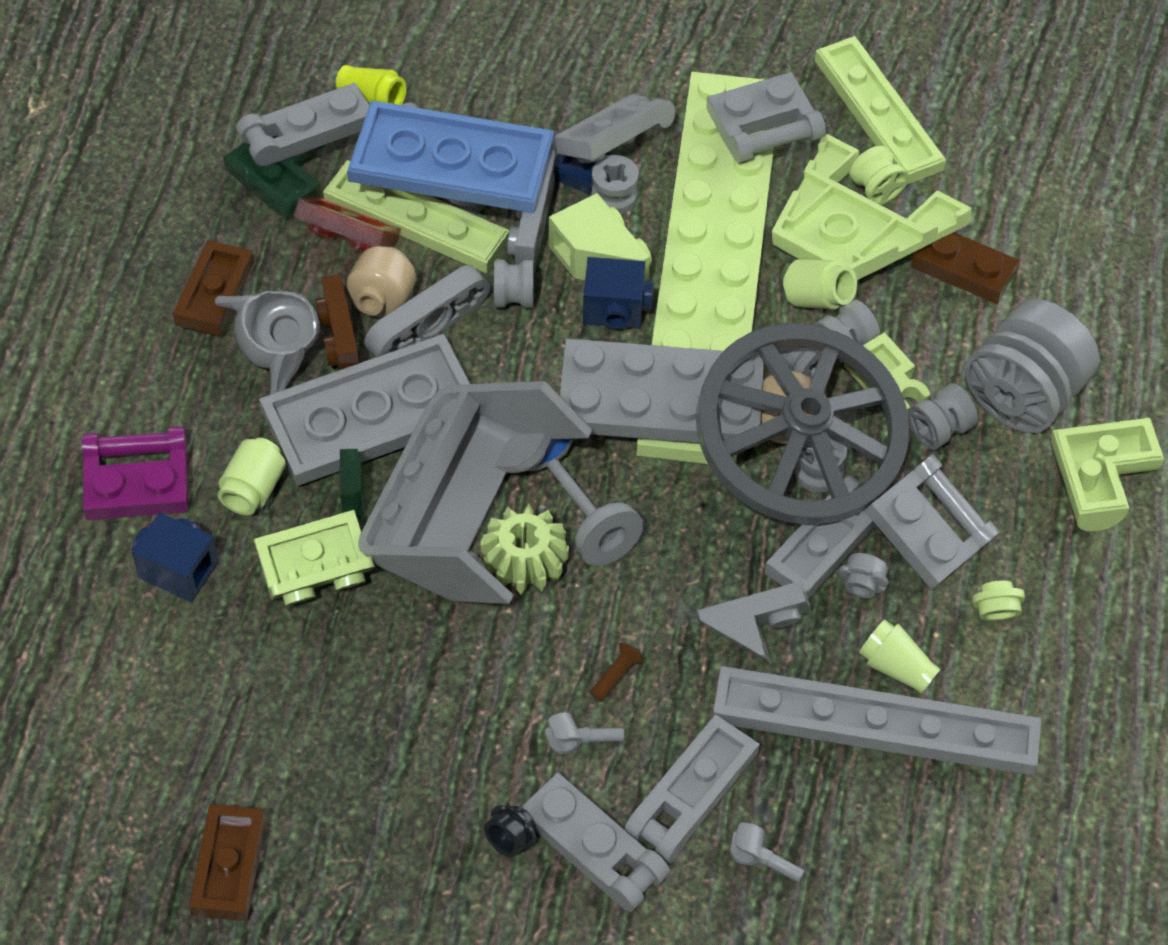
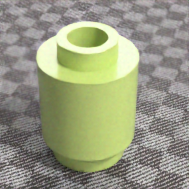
(819, 284)
(251, 476)

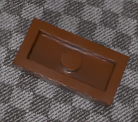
(967, 266)
(217, 273)
(334, 312)
(227, 862)

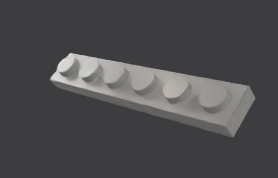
(878, 720)

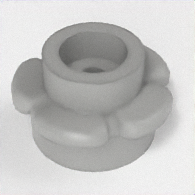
(864, 575)

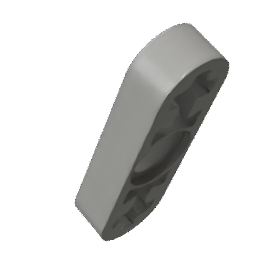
(429, 312)

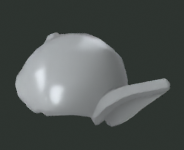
(274, 331)

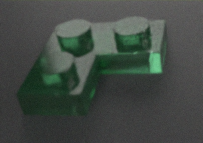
(275, 184)

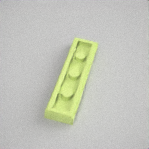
(879, 108)
(424, 220)

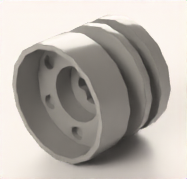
(1032, 365)

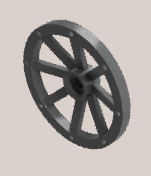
(802, 428)

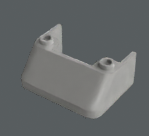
(451, 477)

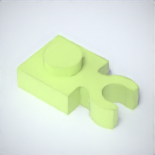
(897, 364)

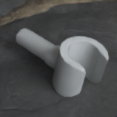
(565, 736)
(748, 850)

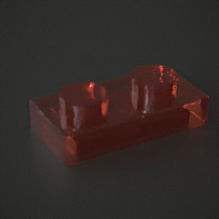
(330, 218)

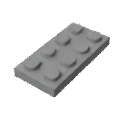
(650, 389)
(359, 407)

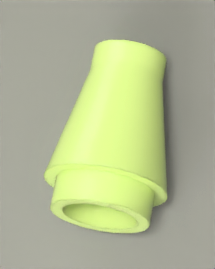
(898, 656)

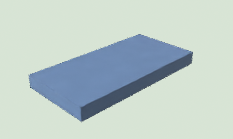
(451, 156)

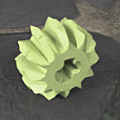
(525, 548)

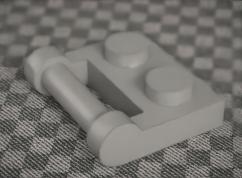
(760, 108)
(921, 531)

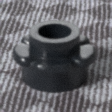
(510, 830)

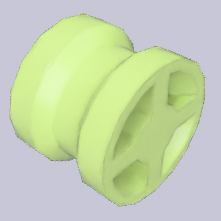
(879, 174)

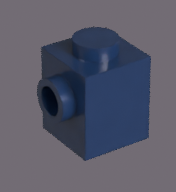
(616, 293)
(175, 556)

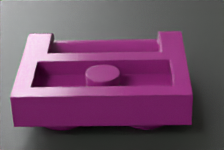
(135, 487)

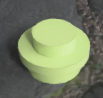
(998, 601)

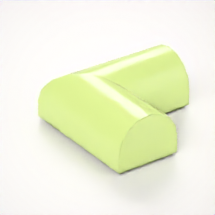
(1094, 459)

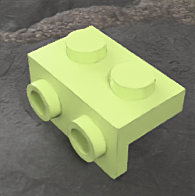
(312, 557)

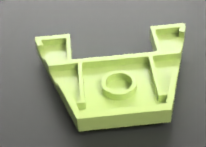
(841, 225)

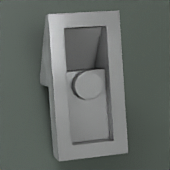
(742, 618)

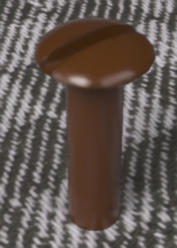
(628, 657)

